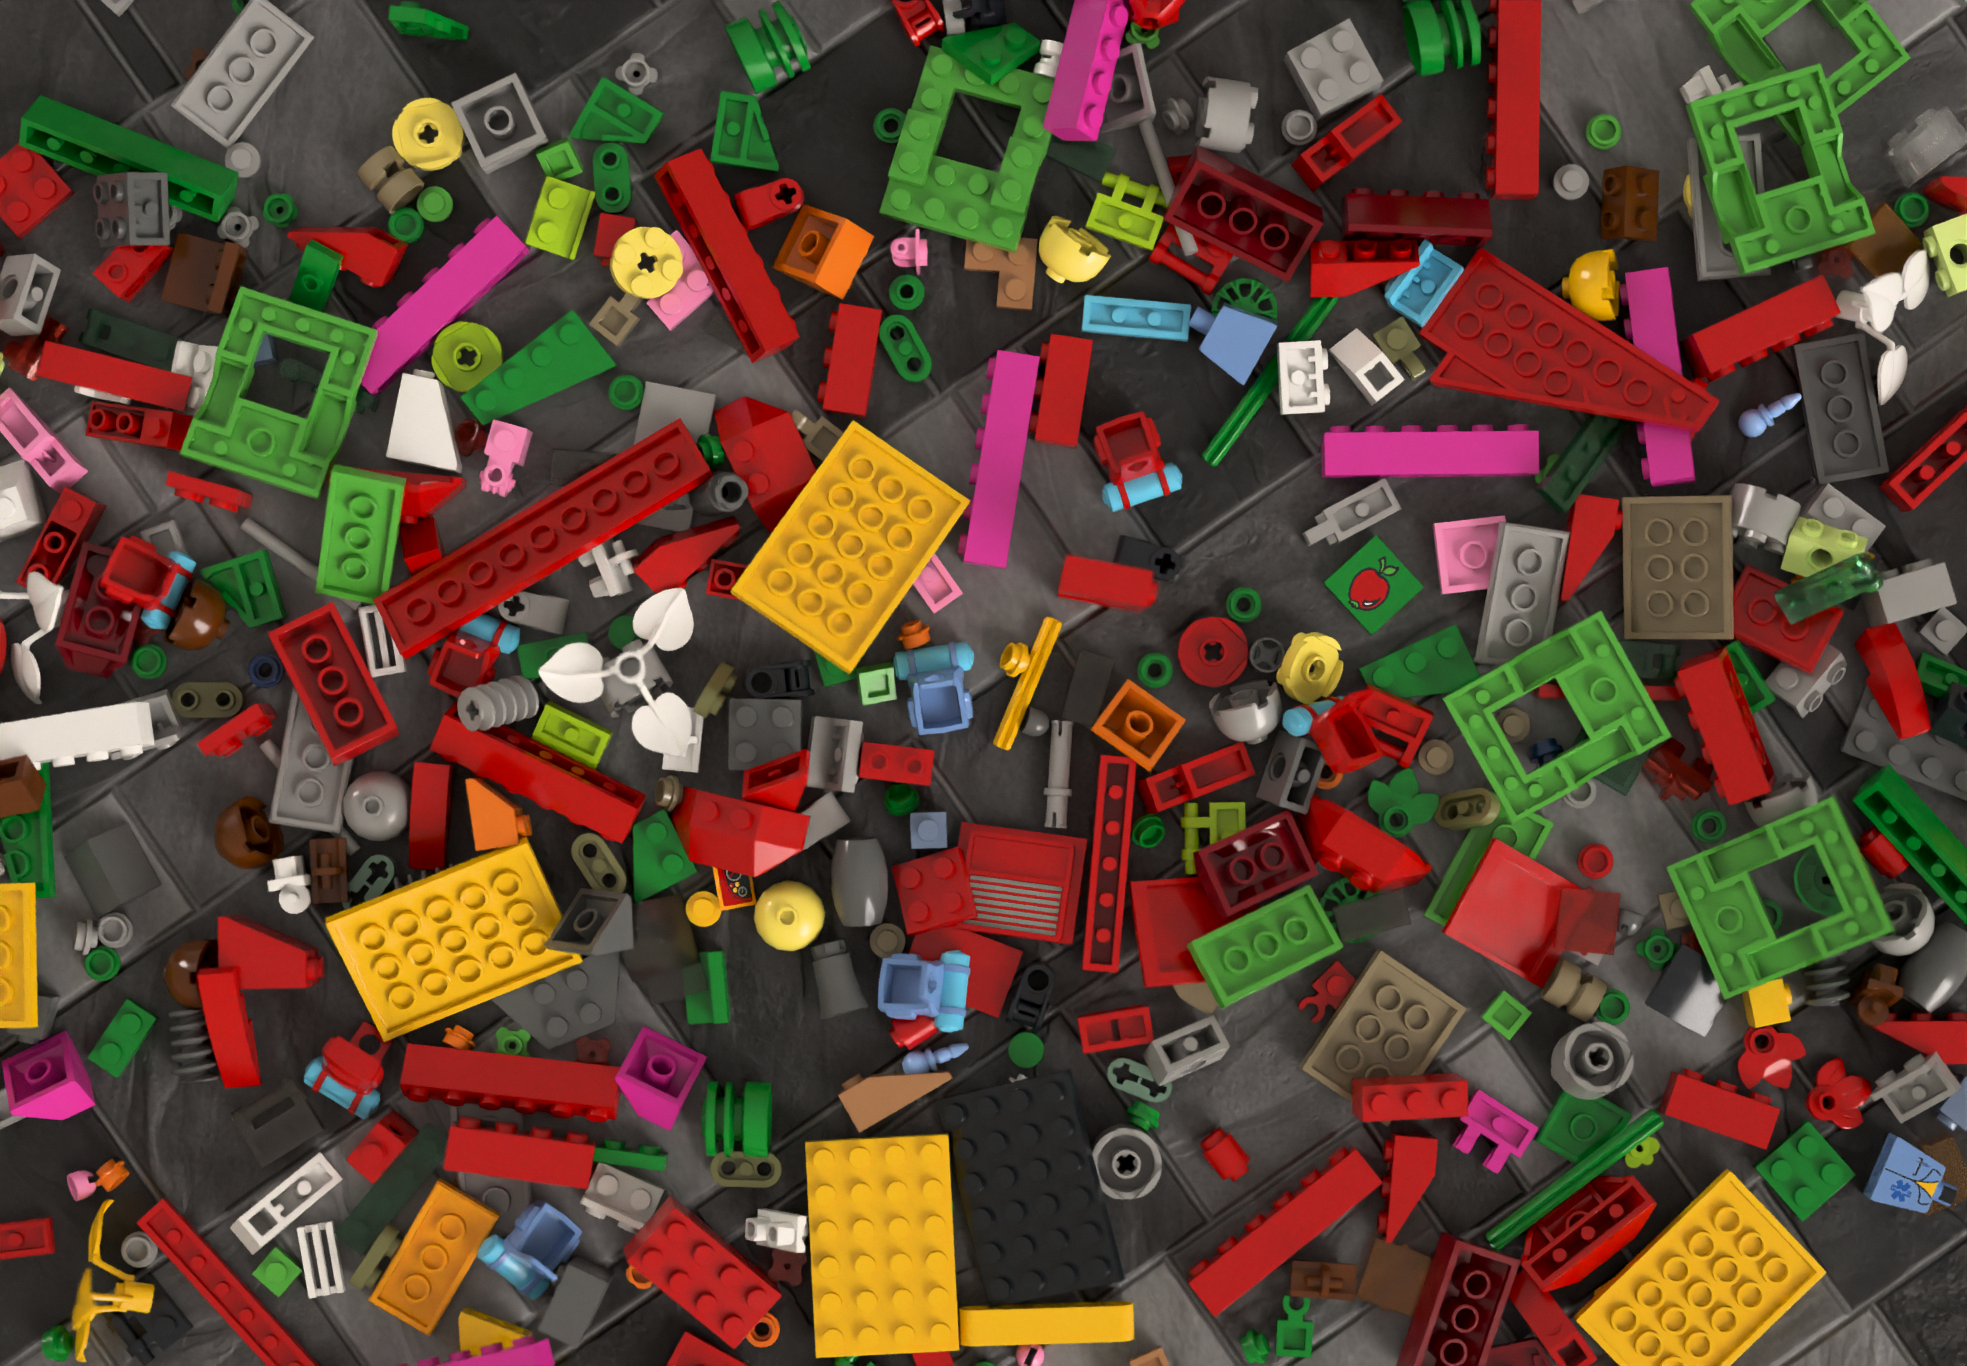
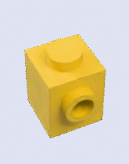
(1768, 1003)

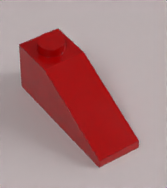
(1592, 526)

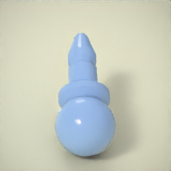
(1754, 421)
(923, 1062)

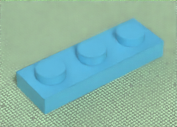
(1136, 318)

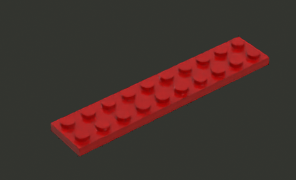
(542, 538)

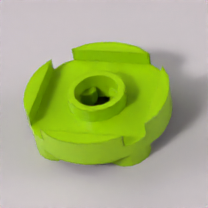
(447, 353)

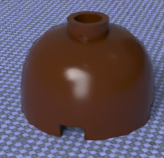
(198, 617)
(246, 835)
(183, 967)

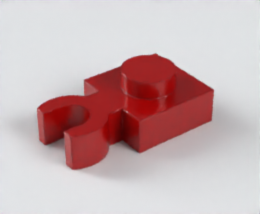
(1331, 989)

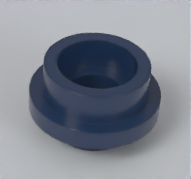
(255, 674)
(1544, 751)

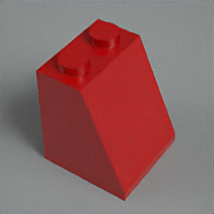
(266, 956)

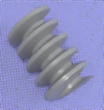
(497, 703)

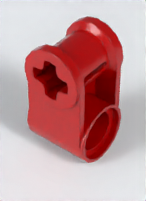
(916, 13)
(761, 203)

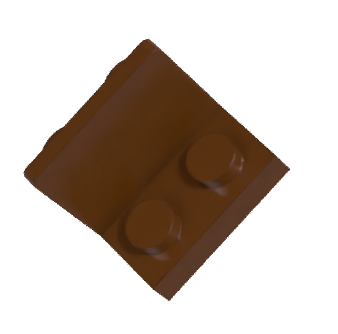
(204, 275)

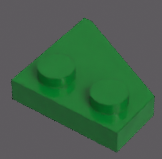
(413, 20)
(992, 50)
(616, 116)
(742, 135)
(249, 587)
(658, 856)

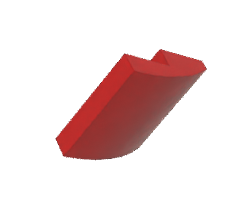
(1948, 192)

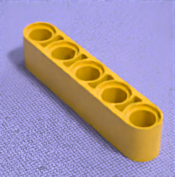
(1046, 1323)

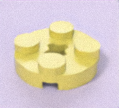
(412, 123)
(653, 243)
(1295, 675)

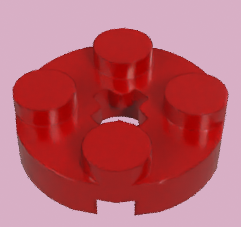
(1213, 672)

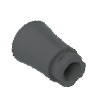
(708, 498)
(836, 980)

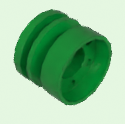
(1434, 35)
(768, 47)
(1809, 885)
(738, 1119)

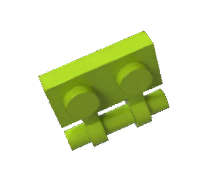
(1123, 220)
(1223, 821)

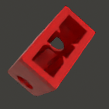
(382, 1146)

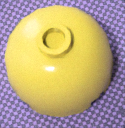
(1071, 252)
(789, 915)

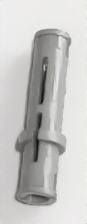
(1059, 774)

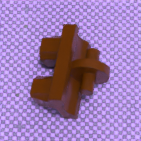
(329, 870)
(1876, 995)
(1323, 1279)

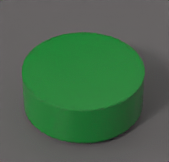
(406, 225)
(1026, 1049)

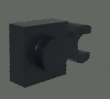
(983, 12)

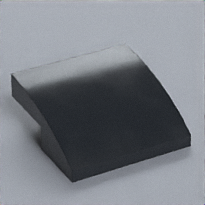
(1688, 991)

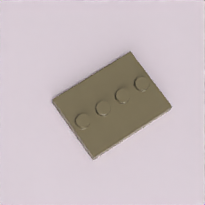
(1678, 567)
(1382, 1028)

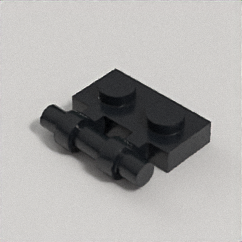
(163, 1323)

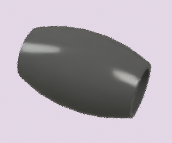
(859, 881)
(1936, 969)

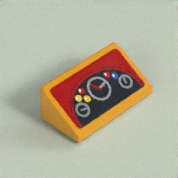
(733, 889)

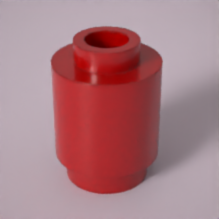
(1881, 853)
(912, 1031)
(1225, 1154)

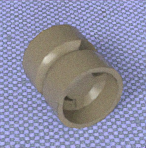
(388, 176)
(1577, 992)

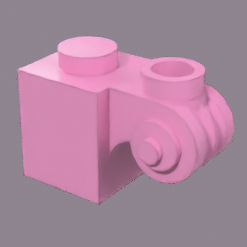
(505, 447)

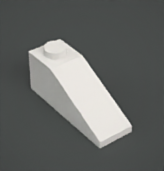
(285, 1203)

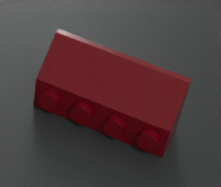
(1243, 213)
(1430, 217)
(1459, 1305)

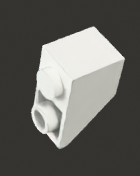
(1366, 366)

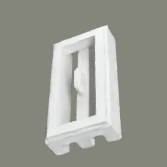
(369, 647)
(325, 1289)

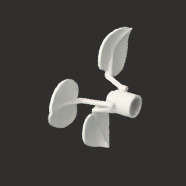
(1878, 307)
(49, 605)
(577, 672)

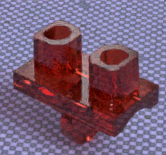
(26, 357)
(1676, 776)

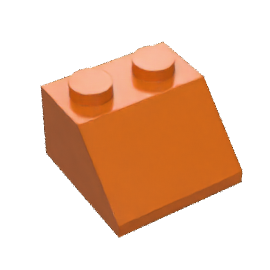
(823, 251)
(1138, 725)
(495, 817)

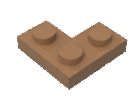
(1014, 270)

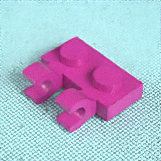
(1497, 1124)

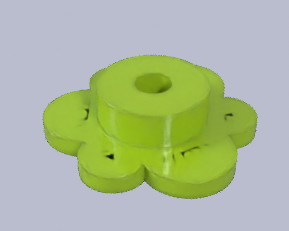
(1645, 1155)

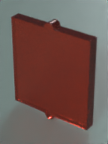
(1587, 921)

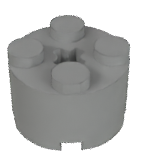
(1225, 114)
(1762, 518)
(622, 695)
(1610, 1055)
(1146, 1160)

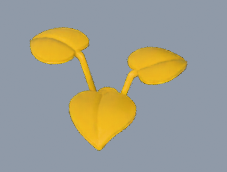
(126, 1296)

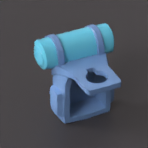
(936, 686)
(926, 988)
(533, 1248)

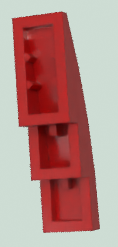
(114, 376)
(229, 1027)

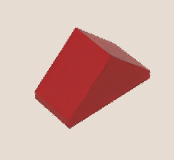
(421, 545)
(778, 781)

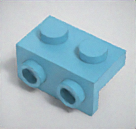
(1422, 289)

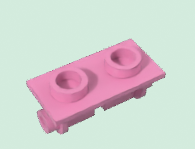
(910, 252)

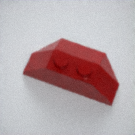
(766, 455)
(423, 493)
(737, 833)
(1359, 849)
(1585, 1231)

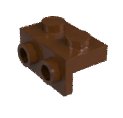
(1630, 204)

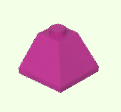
(659, 1077)
(48, 1080)

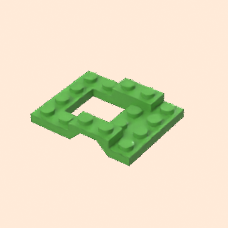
(1740, 25)
(956, 195)
(1789, 219)
(264, 440)
(1598, 688)
(1734, 921)

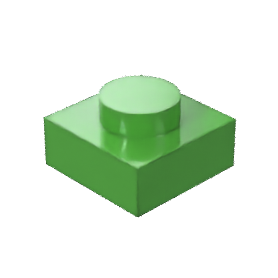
(559, 159)
(876, 683)
(1505, 1014)
(278, 1271)

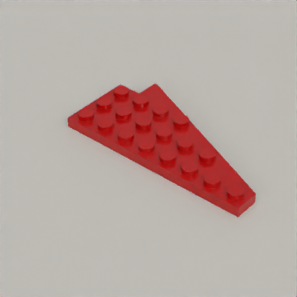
(1532, 347)

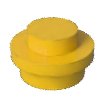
(1015, 659)
(703, 908)

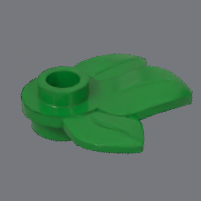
(1403, 798)

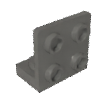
(132, 209)

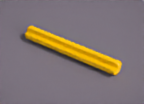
(1027, 683)

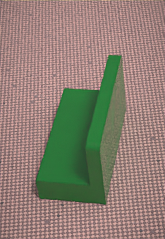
(711, 1004)

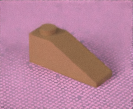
(882, 1094)

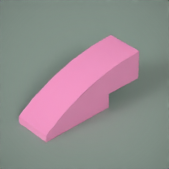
(38, 443)

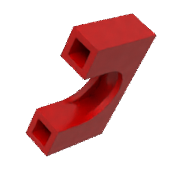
(1107, 584)

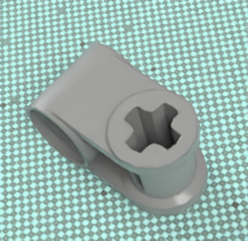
(540, 613)
(825, 819)

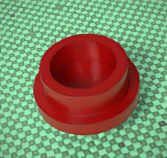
(1595, 861)

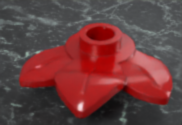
(1772, 1060)
(1843, 1094)

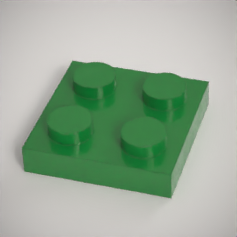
(1804, 1170)

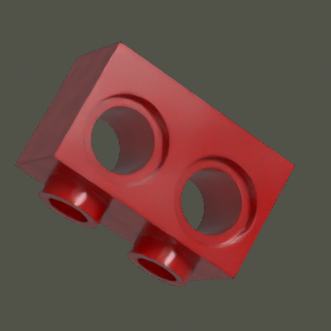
(131, 268)
(896, 763)
(1115, 1028)

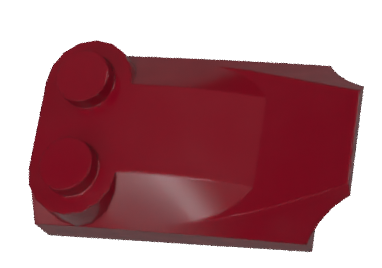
(94, 627)
(1255, 863)

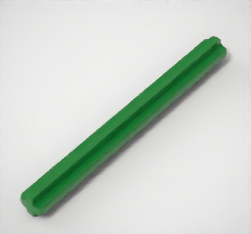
(1264, 384)
(1574, 1179)

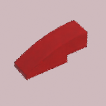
(1346, 142)
(1894, 680)
(1195, 778)
(430, 815)

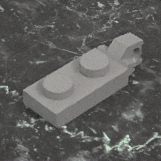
(1354, 514)

